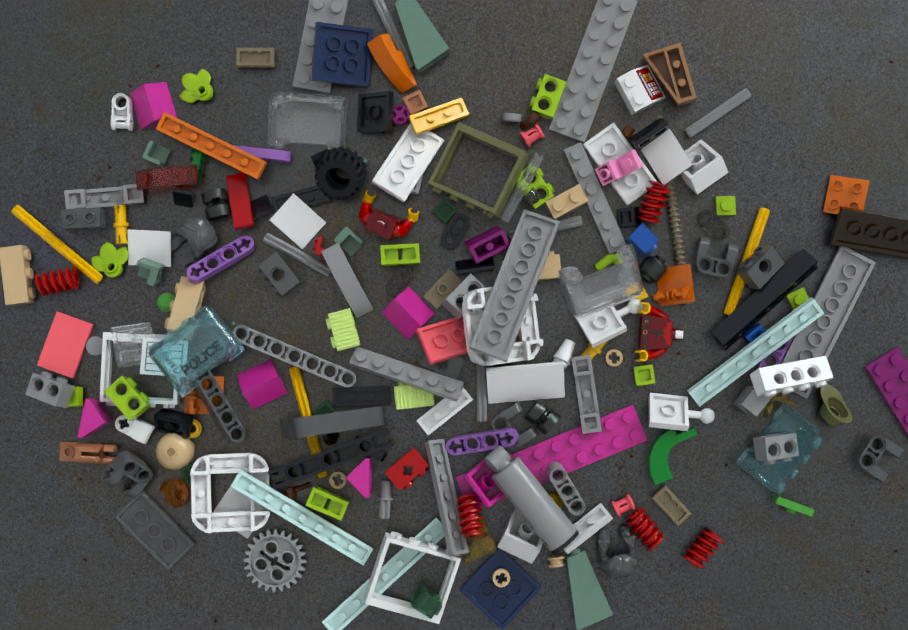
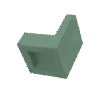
(156, 154)
(349, 241)
(150, 270)

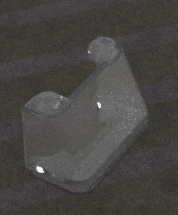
(307, 119)
(603, 288)

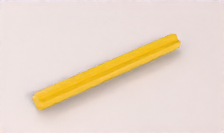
(57, 244)
(752, 244)
(305, 410)

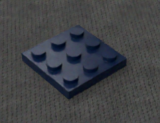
(341, 54)
(496, 602)

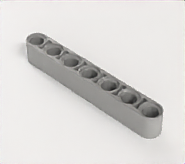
(285, 354)

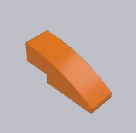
(392, 62)

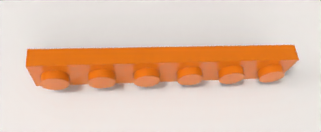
(211, 145)

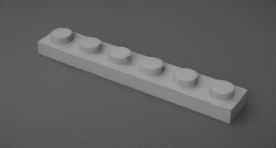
(597, 201)
(406, 374)
(446, 496)

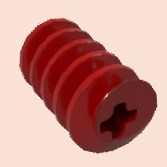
(653, 202)
(58, 282)
(469, 516)
(645, 528)
(703, 548)

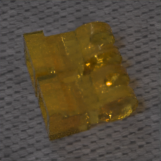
(482, 545)

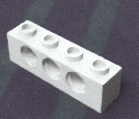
(764, 377)

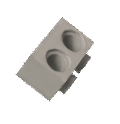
(458, 293)
(50, 390)
(750, 403)
(775, 447)

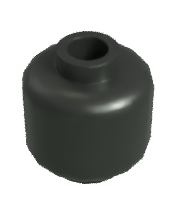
(652, 269)

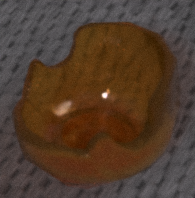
(175, 492)

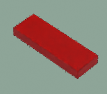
(240, 201)

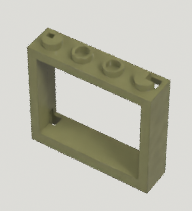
(449, 153)

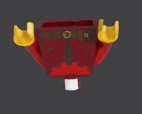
(382, 222)
(655, 332)

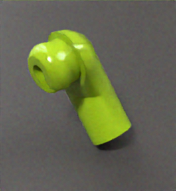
(606, 261)

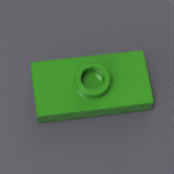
(791, 506)

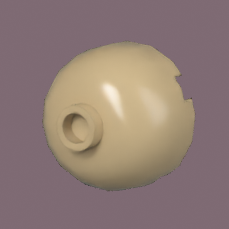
(175, 451)

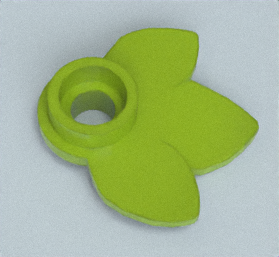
(194, 85)
(108, 257)

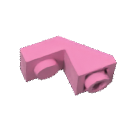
(619, 167)

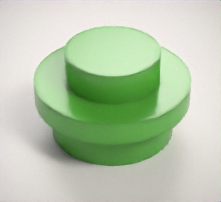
(164, 301)

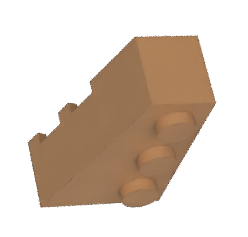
(673, 73)

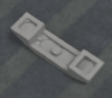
(103, 197)
(347, 280)
(586, 394)

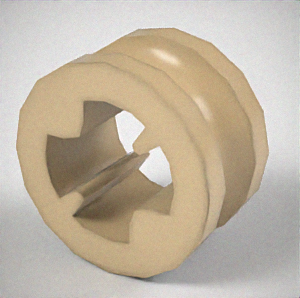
(618, 353)
(332, 481)
(556, 561)
(504, 582)

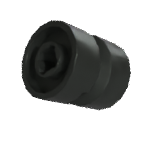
(219, 210)
(537, 411)

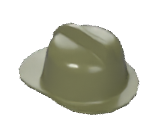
(834, 408)

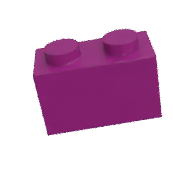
(487, 244)

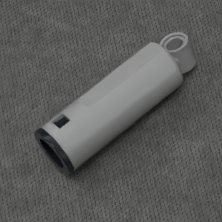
(531, 500)

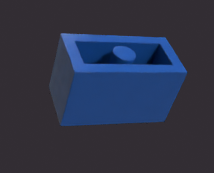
(642, 240)

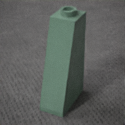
(421, 36)
(587, 596)

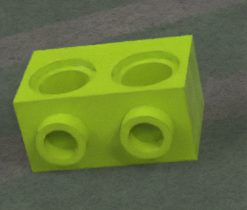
(550, 98)
(539, 184)
(400, 254)
(125, 401)
(327, 502)

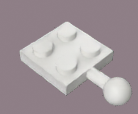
(607, 323)
(673, 412)

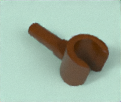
(628, 132)
(291, 491)

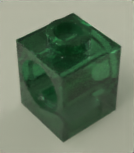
(426, 602)

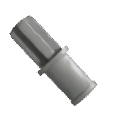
(385, 499)

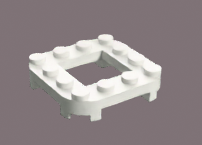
(529, 339)
(201, 492)

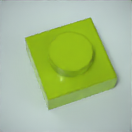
(725, 206)
(796, 298)
(644, 375)
(76, 398)

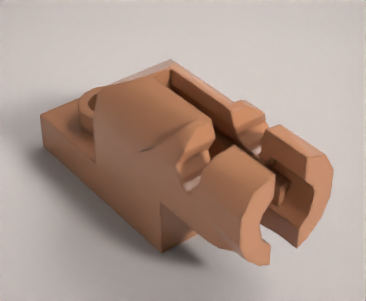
(86, 452)

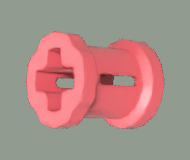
(532, 135)
(627, 500)

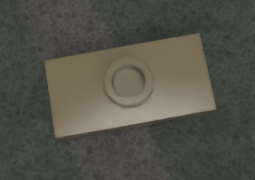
(255, 57)
(442, 289)
(671, 505)

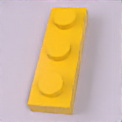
(438, 116)

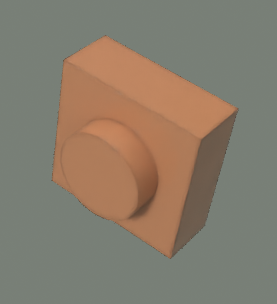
(415, 102)

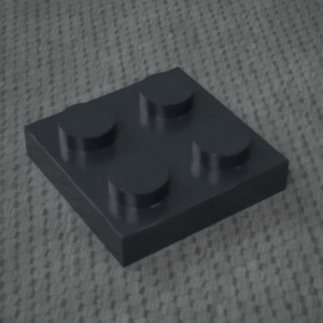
(375, 112)

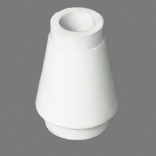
(564, 353)

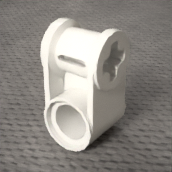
(122, 117)
(137, 429)

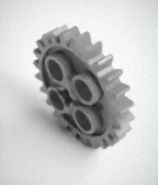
(266, 575)

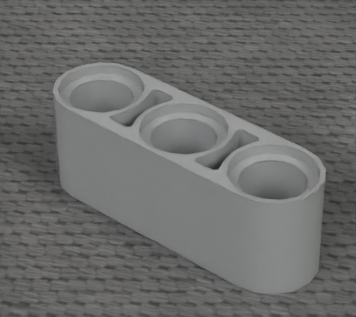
(571, 494)

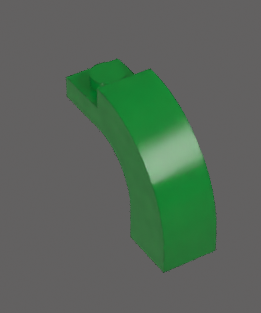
(658, 453)

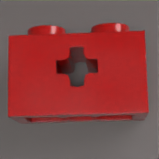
(396, 471)

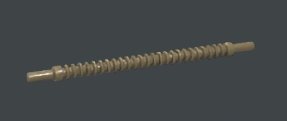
(674, 222)

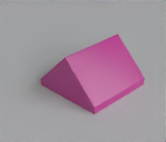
(151, 102)
(408, 312)
(261, 384)
(94, 418)
(362, 477)
(481, 481)

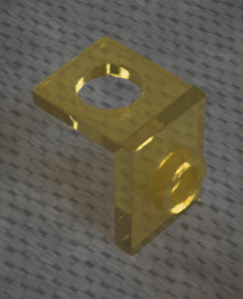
(780, 398)

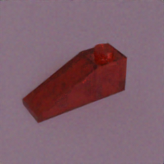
(166, 177)

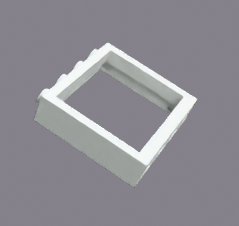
(106, 373)
(401, 606)

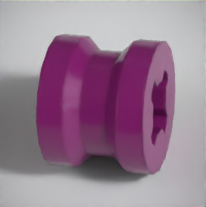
(398, 113)

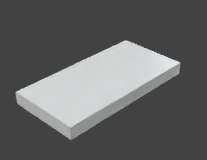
(610, 145)
(407, 163)
(525, 382)

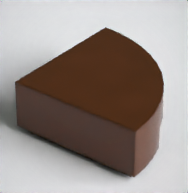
(532, 118)

